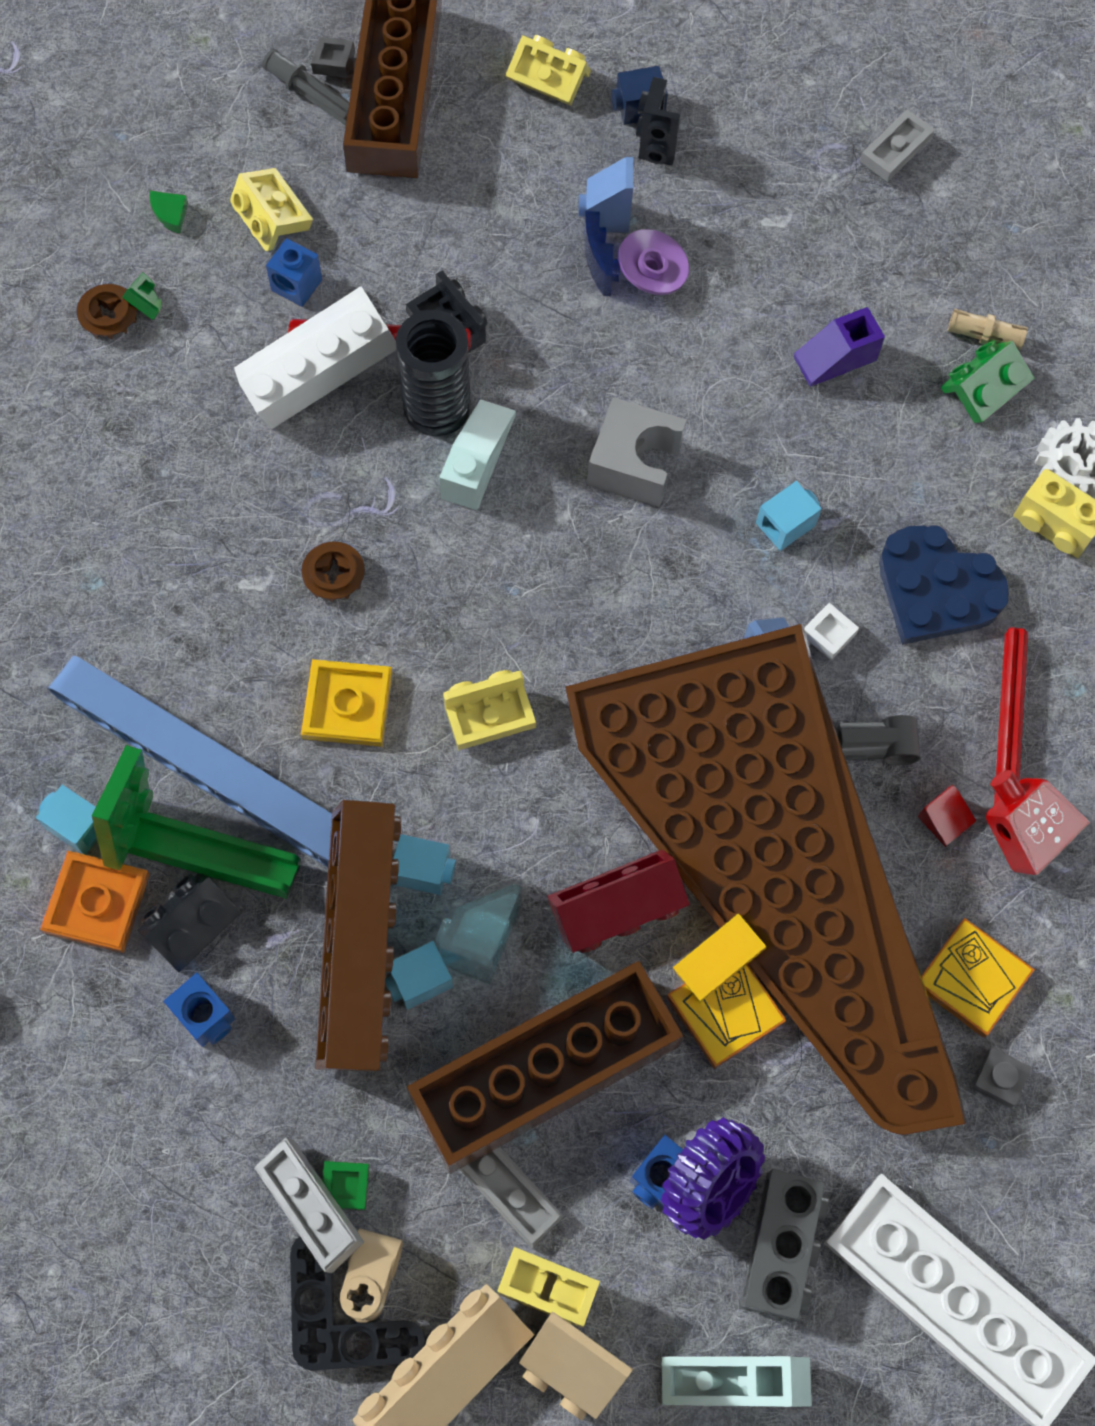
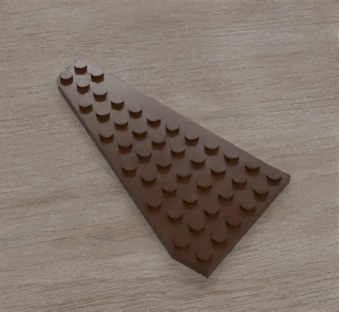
(752, 796)

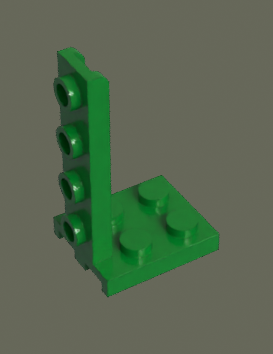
(128, 827)

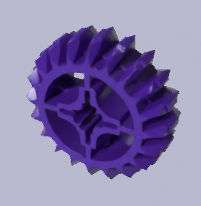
(713, 1178)

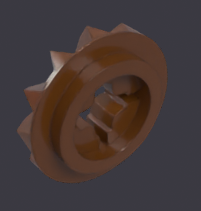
(109, 297)
(321, 559)

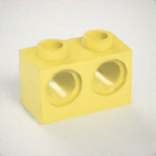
(548, 1287)

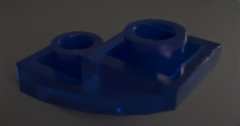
(599, 254)

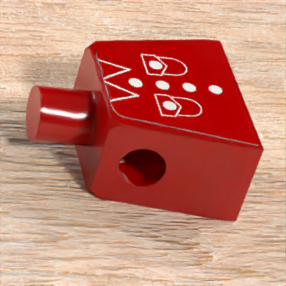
(1032, 821)

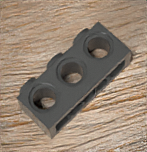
(764, 1258)

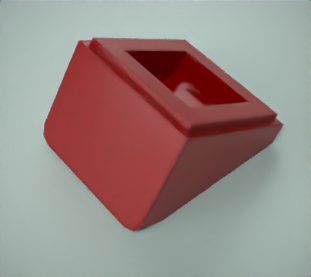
(947, 816)

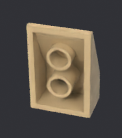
(573, 1367)

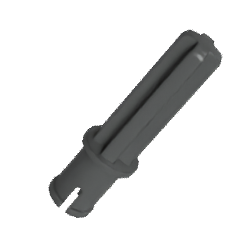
(307, 85)

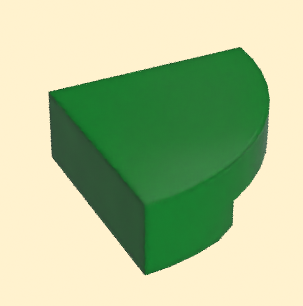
(169, 209)
(143, 296)

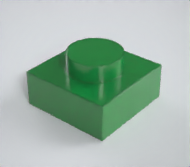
(347, 1183)

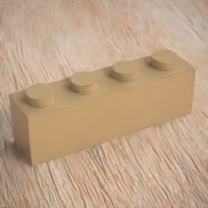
(450, 1366)

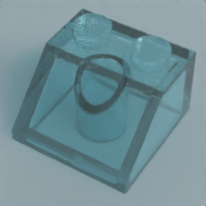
(479, 932)

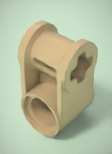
(371, 1268)

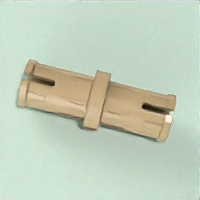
(986, 328)

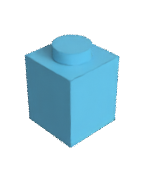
(789, 515)
(68, 818)
(424, 864)
(418, 976)

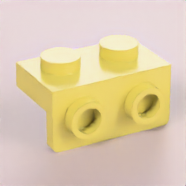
(1058, 513)
(488, 709)

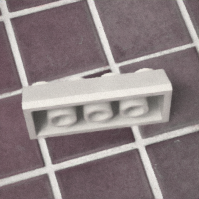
(315, 358)

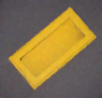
(719, 958)

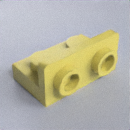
(548, 69)
(268, 206)

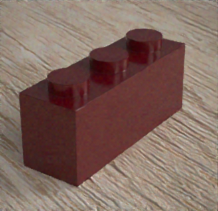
(618, 901)

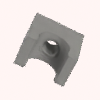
(623, 437)

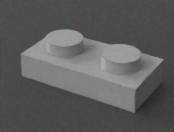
(897, 145)

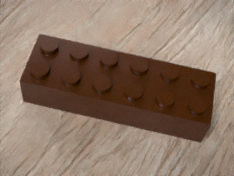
(391, 87)
(356, 937)
(544, 1066)

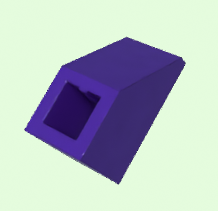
(841, 347)

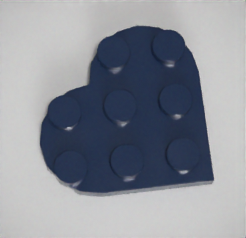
(937, 588)

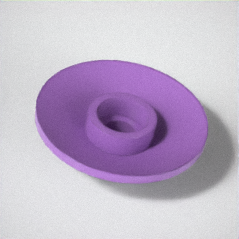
(653, 262)

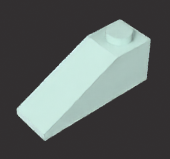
(475, 454)
(737, 1381)

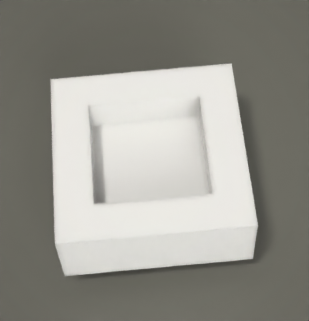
(830, 631)

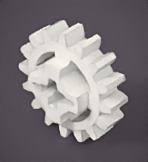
(1072, 460)

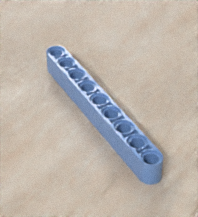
(195, 757)

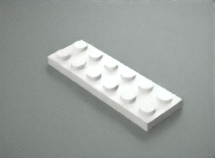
(961, 1303)

